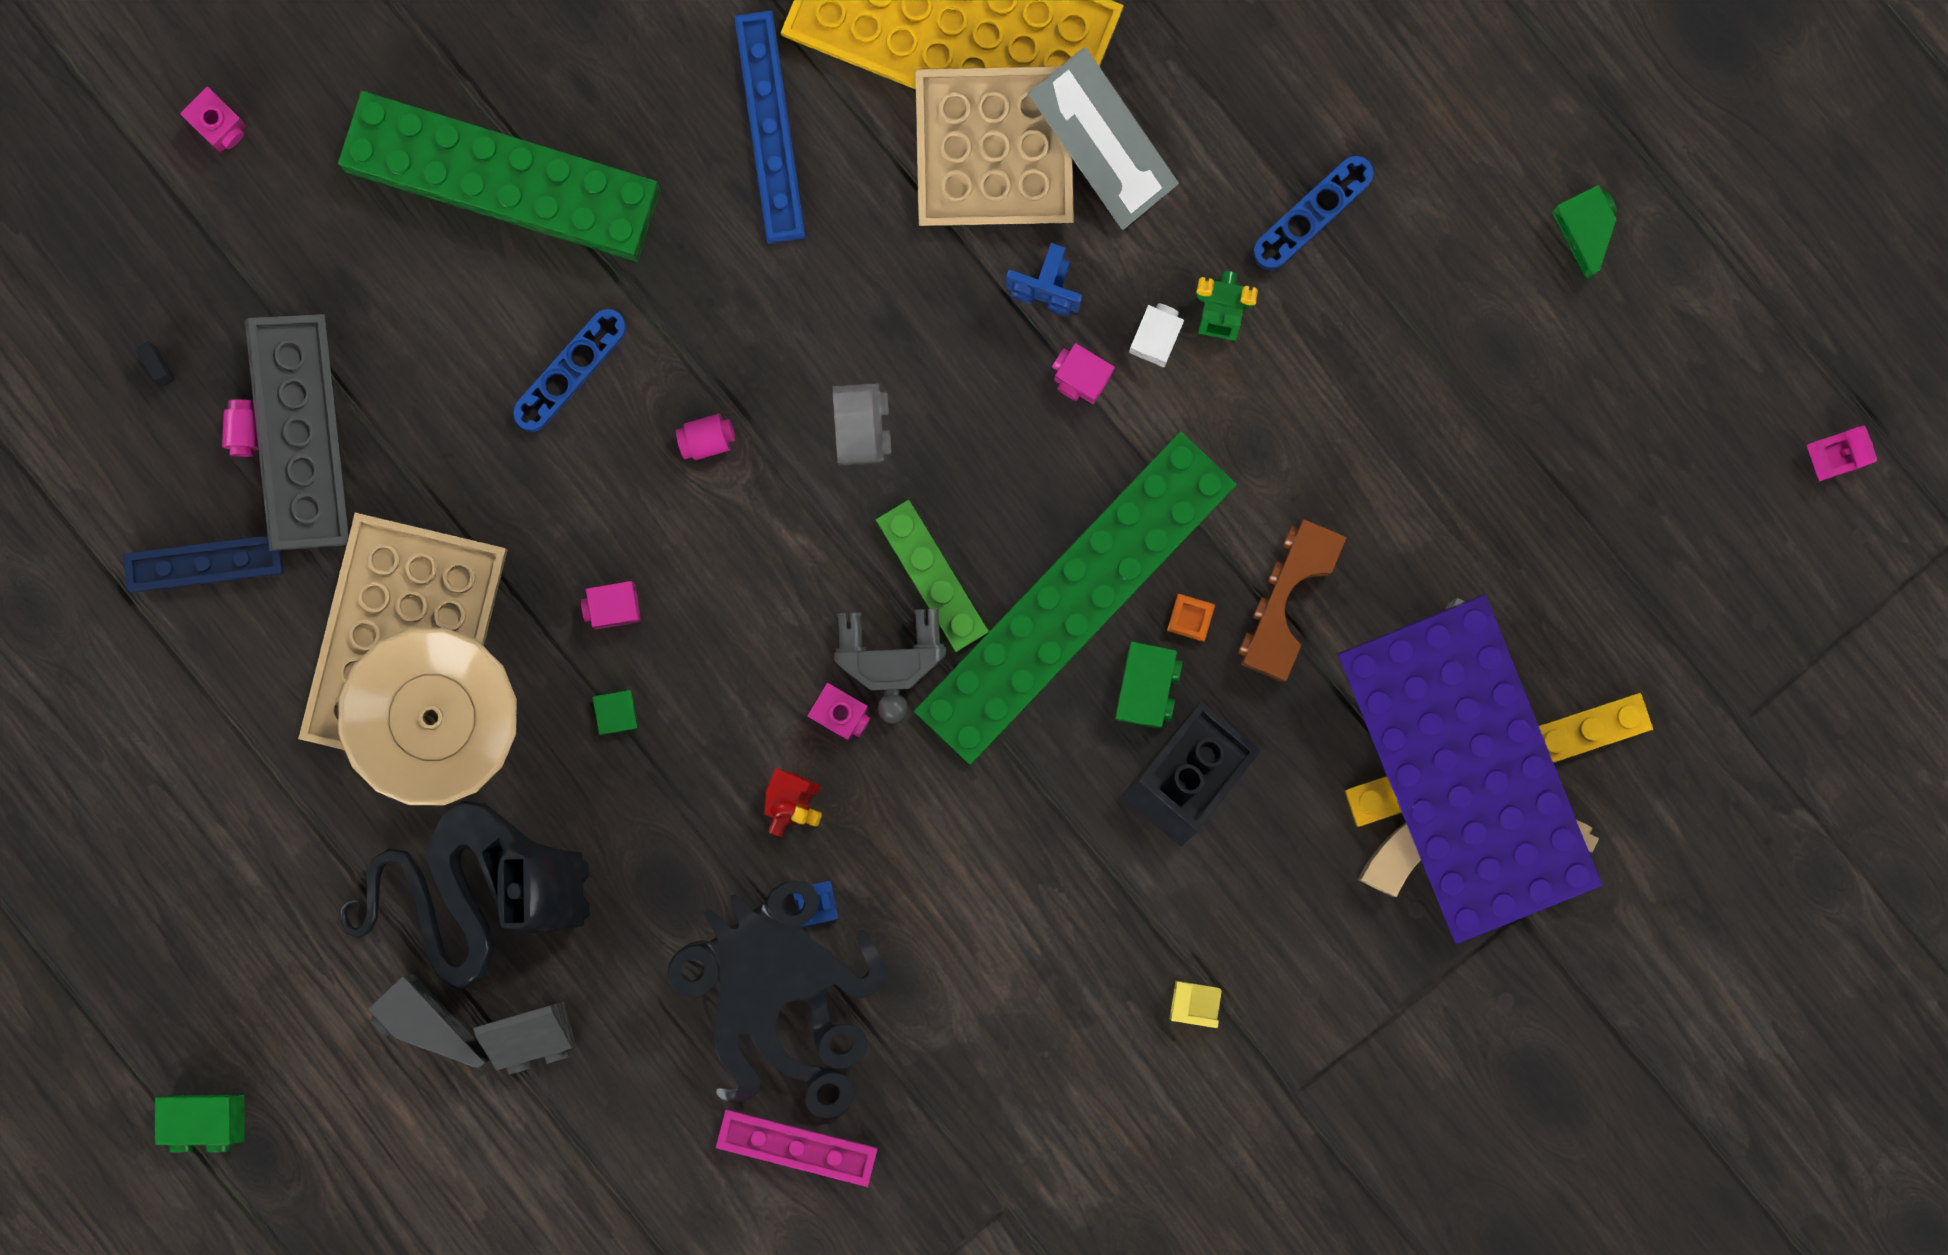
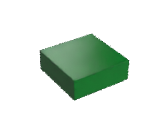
(615, 712)

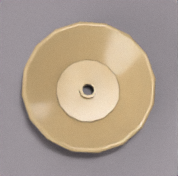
(386, 712)

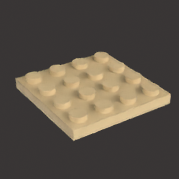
(988, 150)

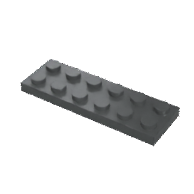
(296, 432)

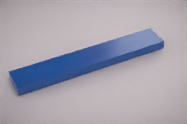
(770, 127)

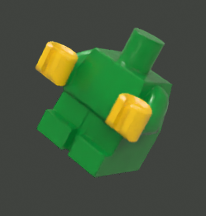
(1223, 305)

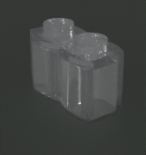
(860, 425)

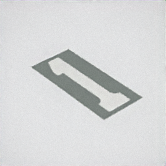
(1103, 138)

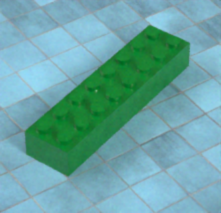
(499, 176)

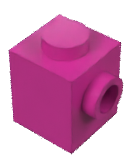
(214, 120)
(1081, 374)
(840, 713)

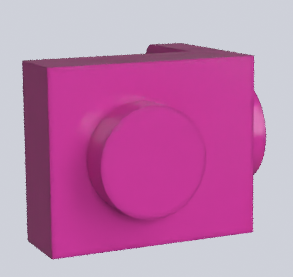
(1842, 453)

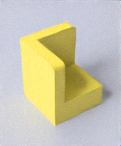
(1195, 1004)

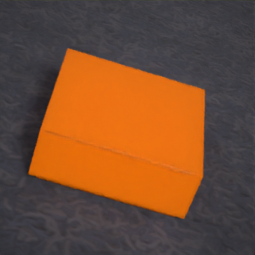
(1191, 617)

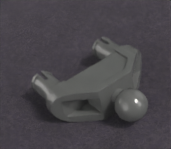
(890, 668)

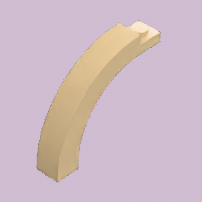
(1398, 857)

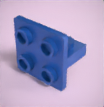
(1048, 286)

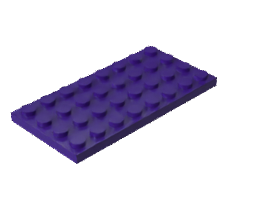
(1470, 769)

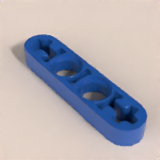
(1313, 213)
(565, 366)

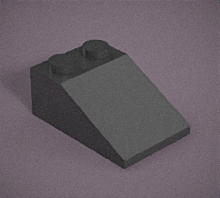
(419, 1018)
(527, 1037)

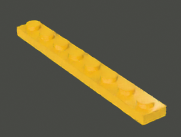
(1562, 737)

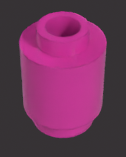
(239, 428)
(705, 437)

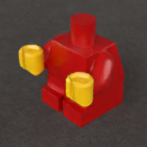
(788, 801)

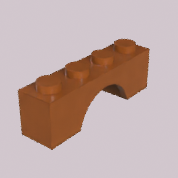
(1310, 554)

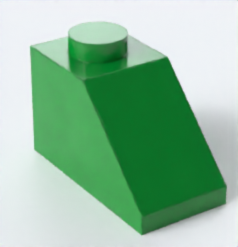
(1587, 227)

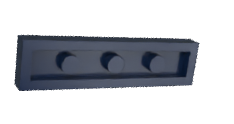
(201, 564)

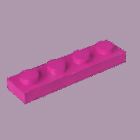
(796, 1147)

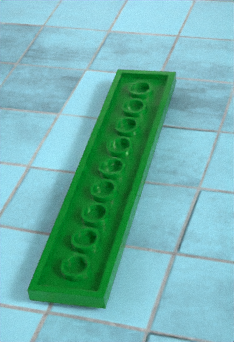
(1075, 598)

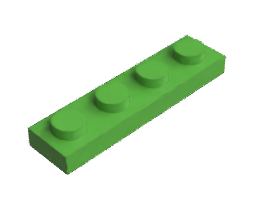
(932, 575)

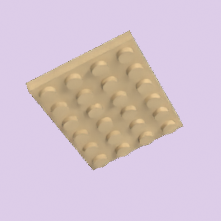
(396, 582)

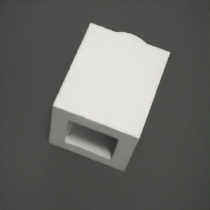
(1157, 334)

